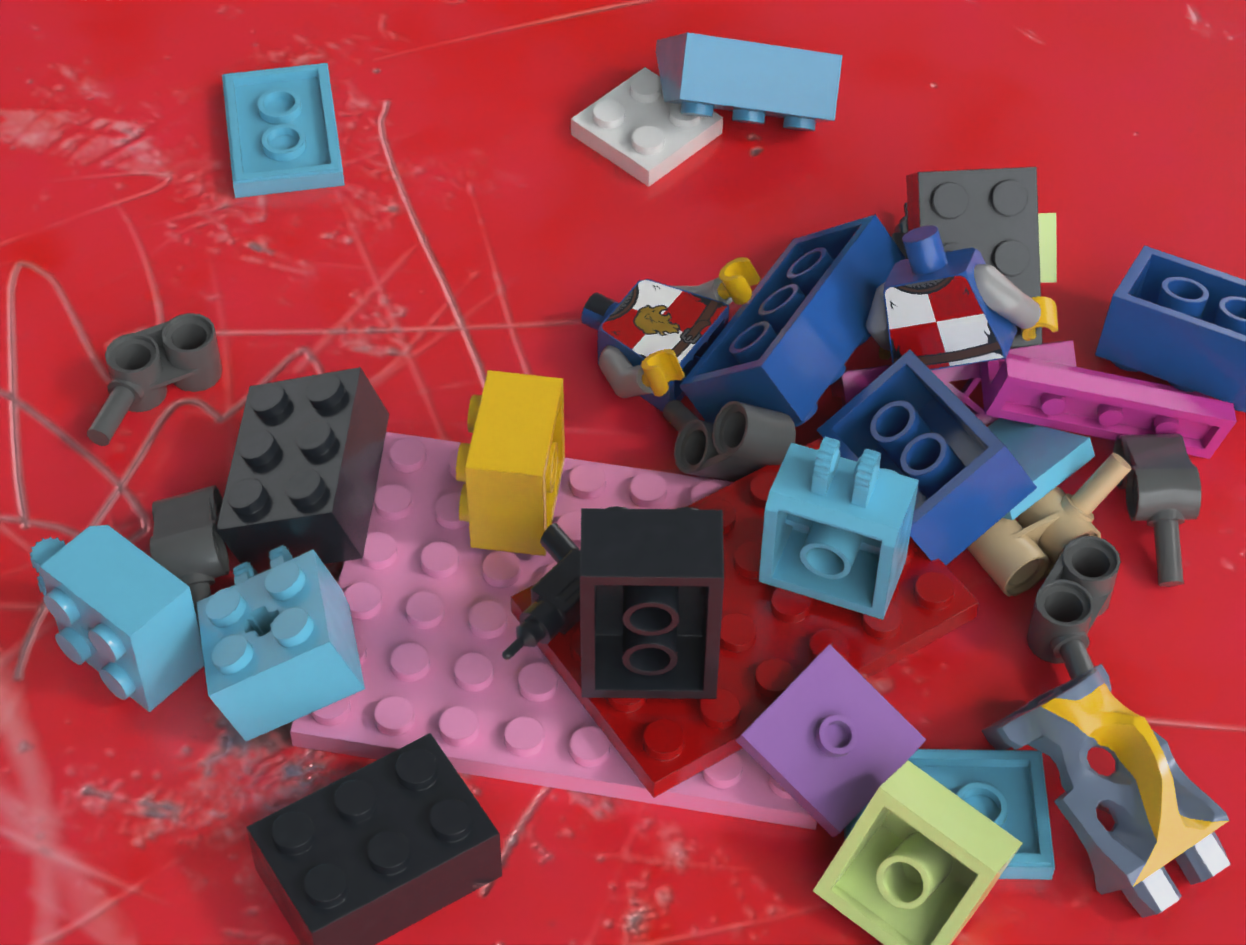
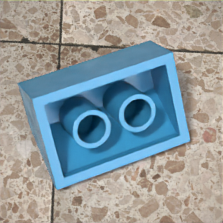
(749, 80)

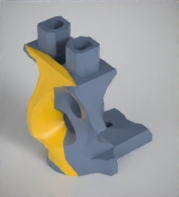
(1149, 796)

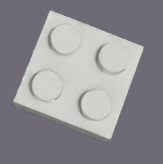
(641, 130)

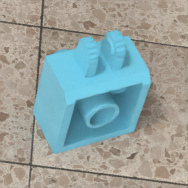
(837, 528)
(120, 613)
(278, 643)

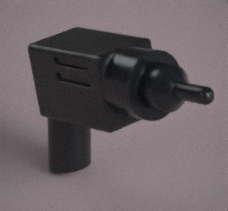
(554, 597)

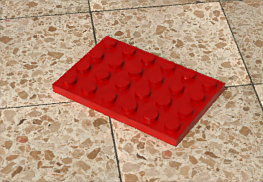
(763, 645)

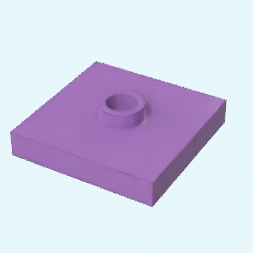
(831, 740)

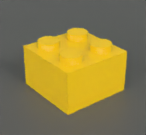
(512, 461)

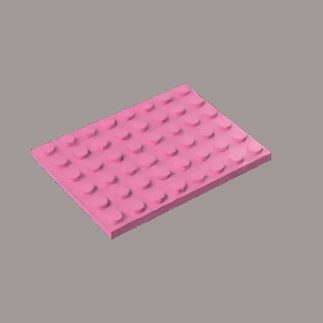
(435, 631)

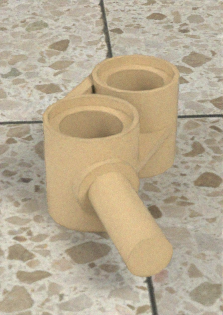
(1026, 551)

